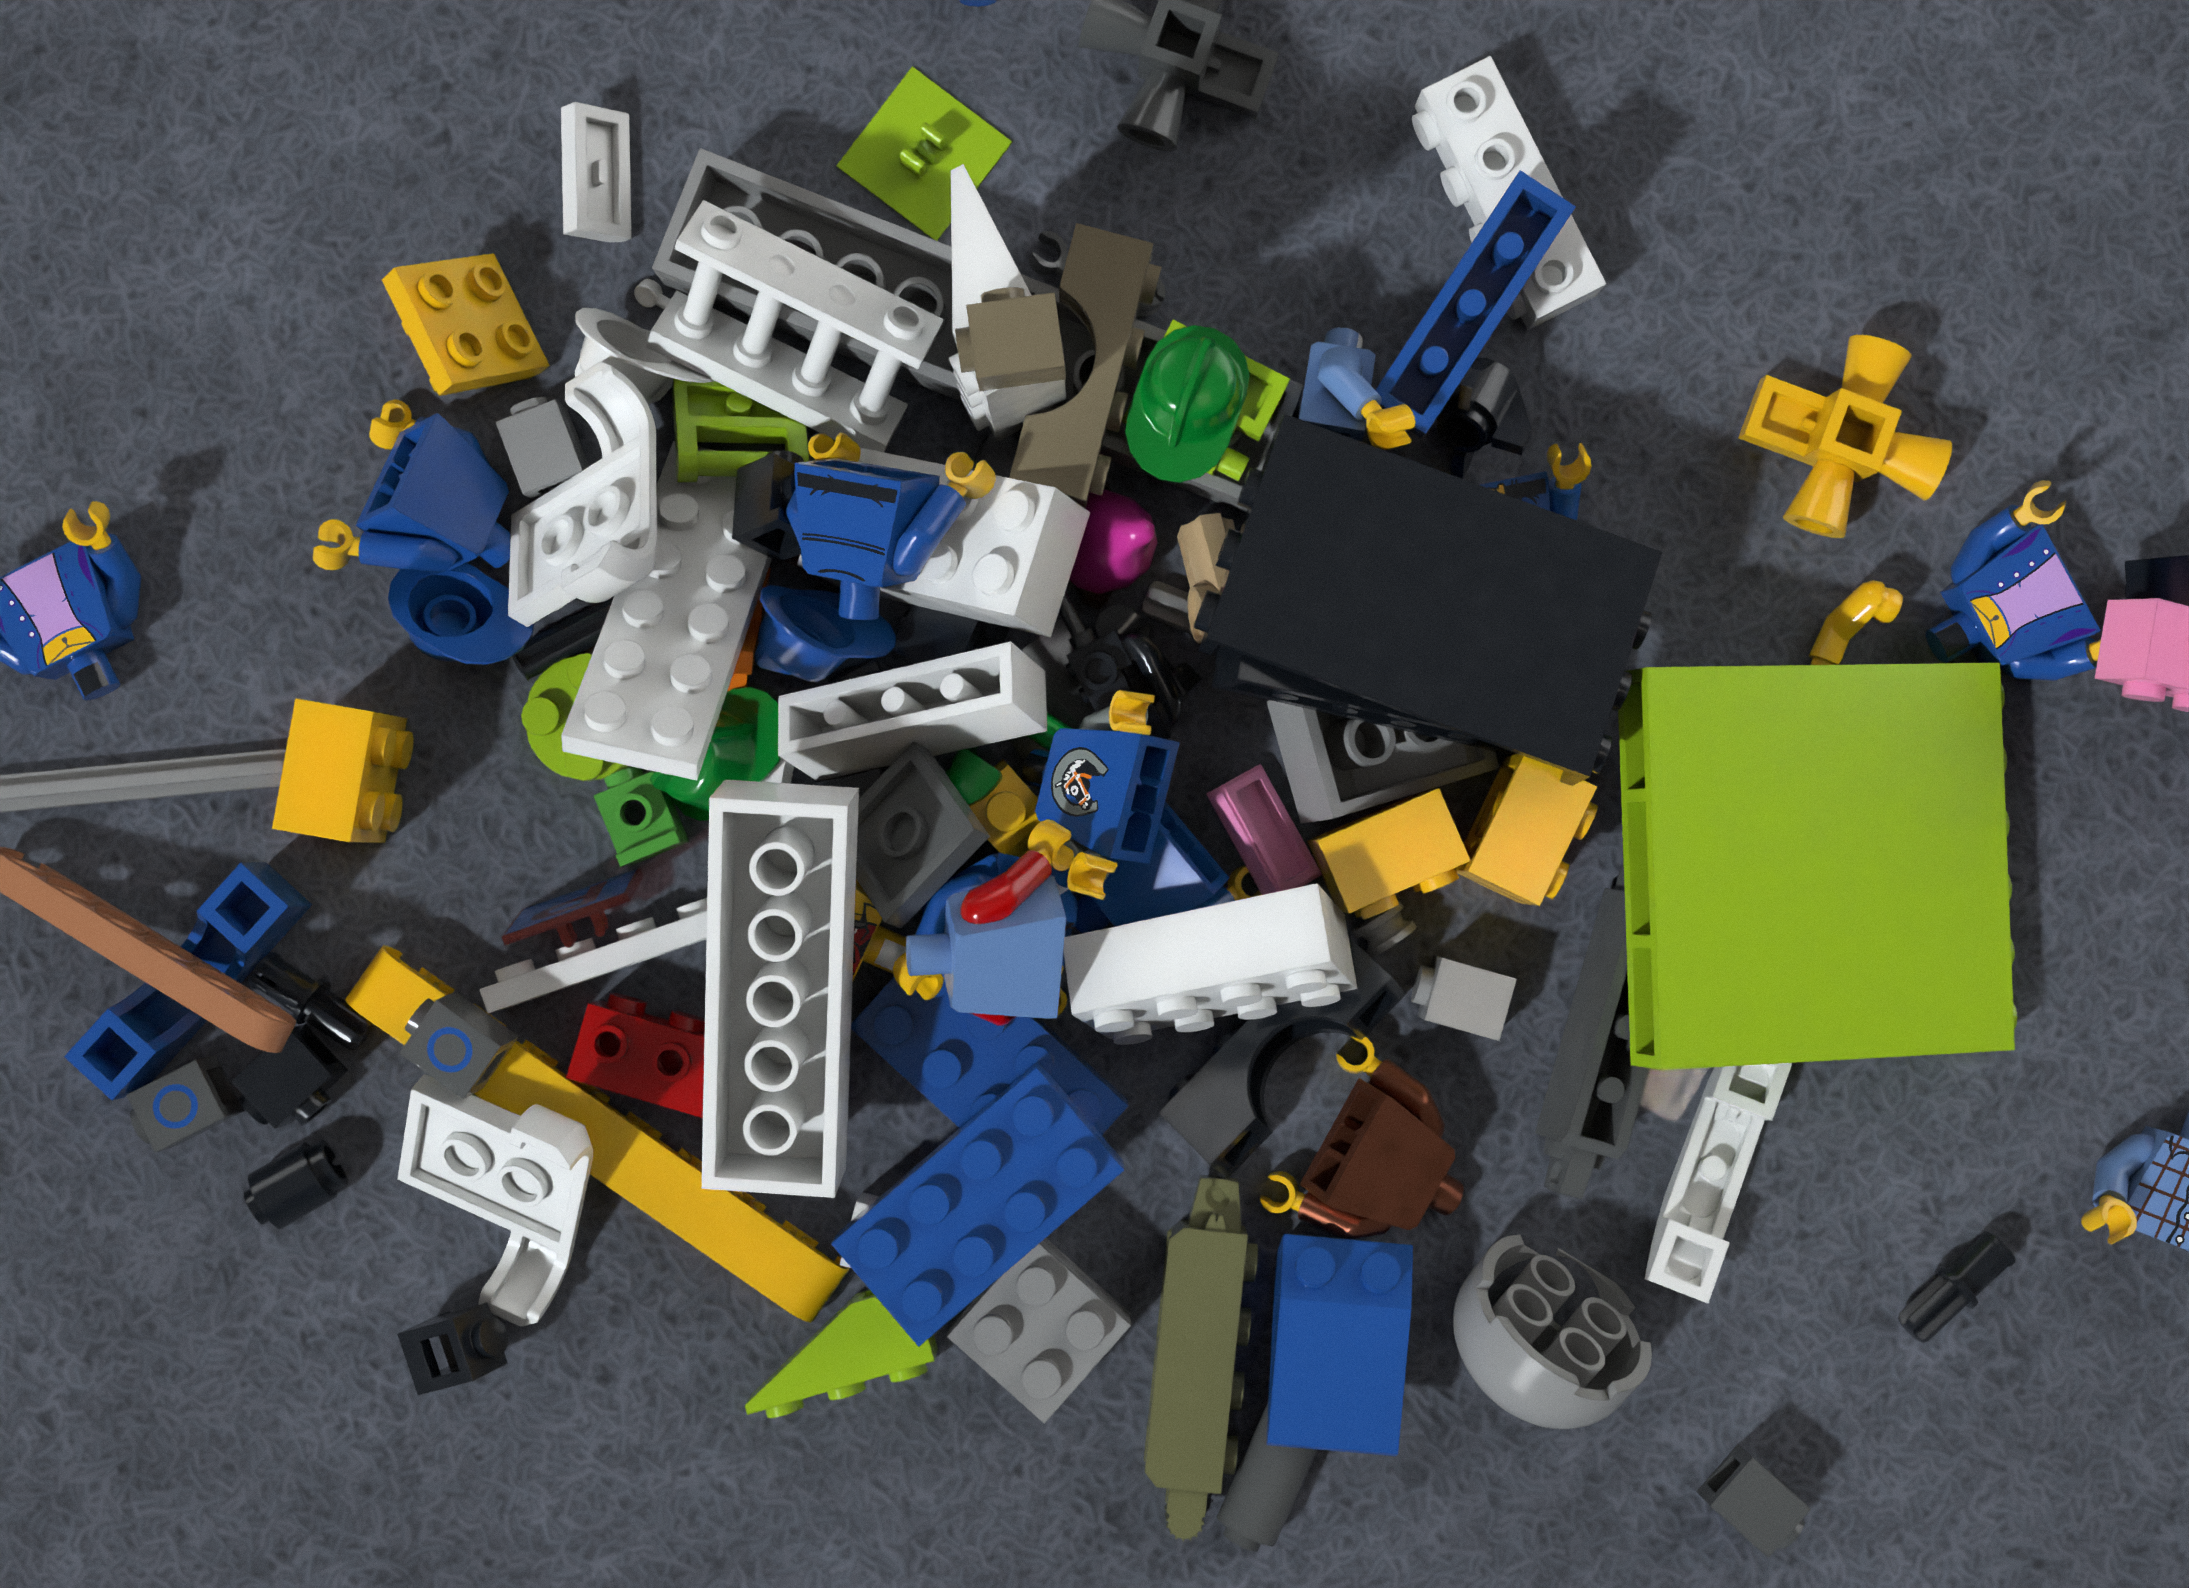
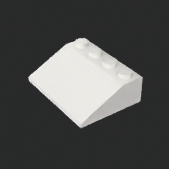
(978, 266)

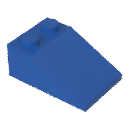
(1339, 1344)

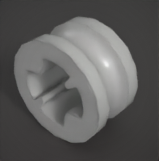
(1384, 930)

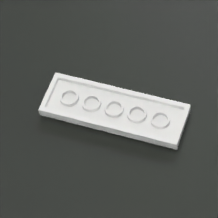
(671, 637)

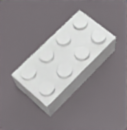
(1001, 556)
(1210, 964)

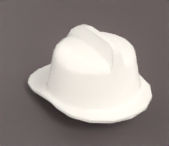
(624, 347)

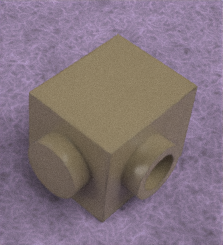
(1012, 340)

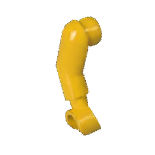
(1865, 602)

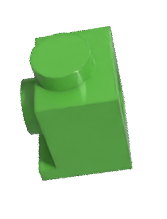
(656, 833)

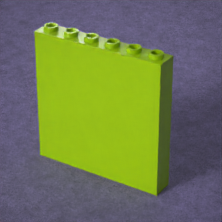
(1815, 863)

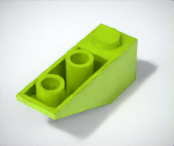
(847, 1350)

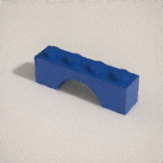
(150, 1028)

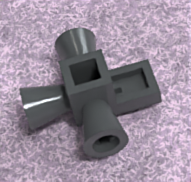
(1178, 56)

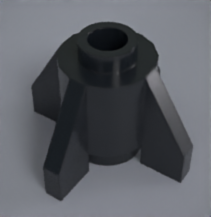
(1485, 408)

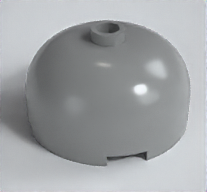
(1532, 1363)

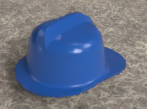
(457, 615)
(810, 639)

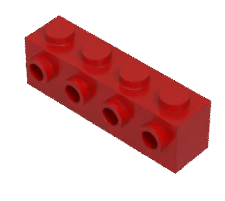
(641, 1054)

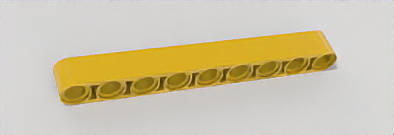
(627, 1154)

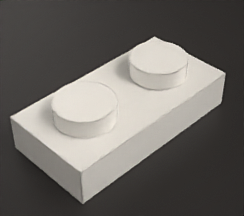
(596, 173)

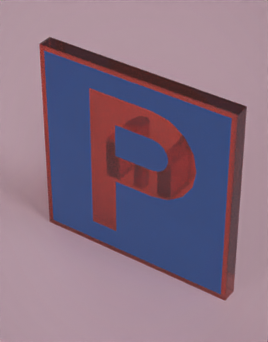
(574, 906)

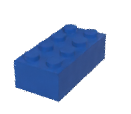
(969, 1061)
(978, 1203)

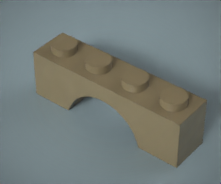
(1103, 287)

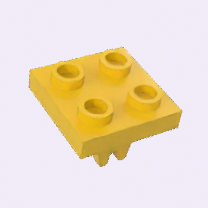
(465, 323)

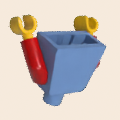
(1004, 937)

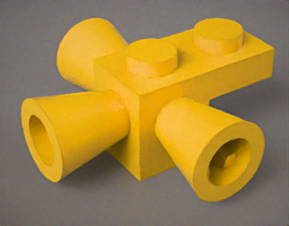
(1845, 436)

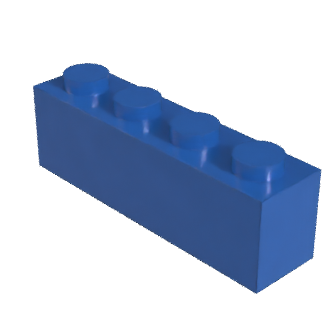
(1474, 300)

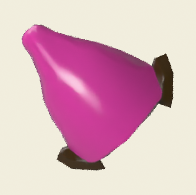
(1113, 548)

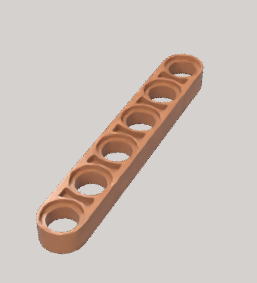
(145, 953)

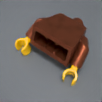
(1378, 1159)

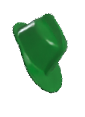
(1187, 403)
(740, 749)

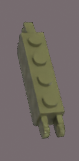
(1196, 1354)

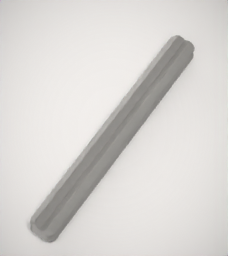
(141, 780)

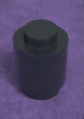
(294, 1184)

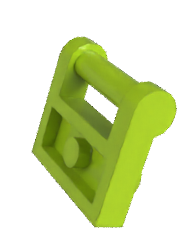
(724, 416)

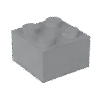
(1040, 1328)

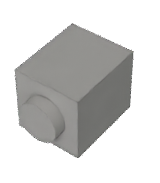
(541, 445)
(1463, 997)

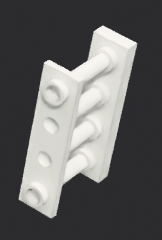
(770, 370)

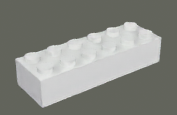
(778, 987)

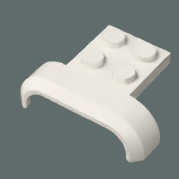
(601, 524)
(510, 1171)

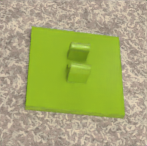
(913, 147)

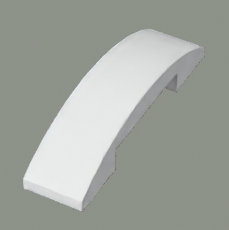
(1709, 1176)

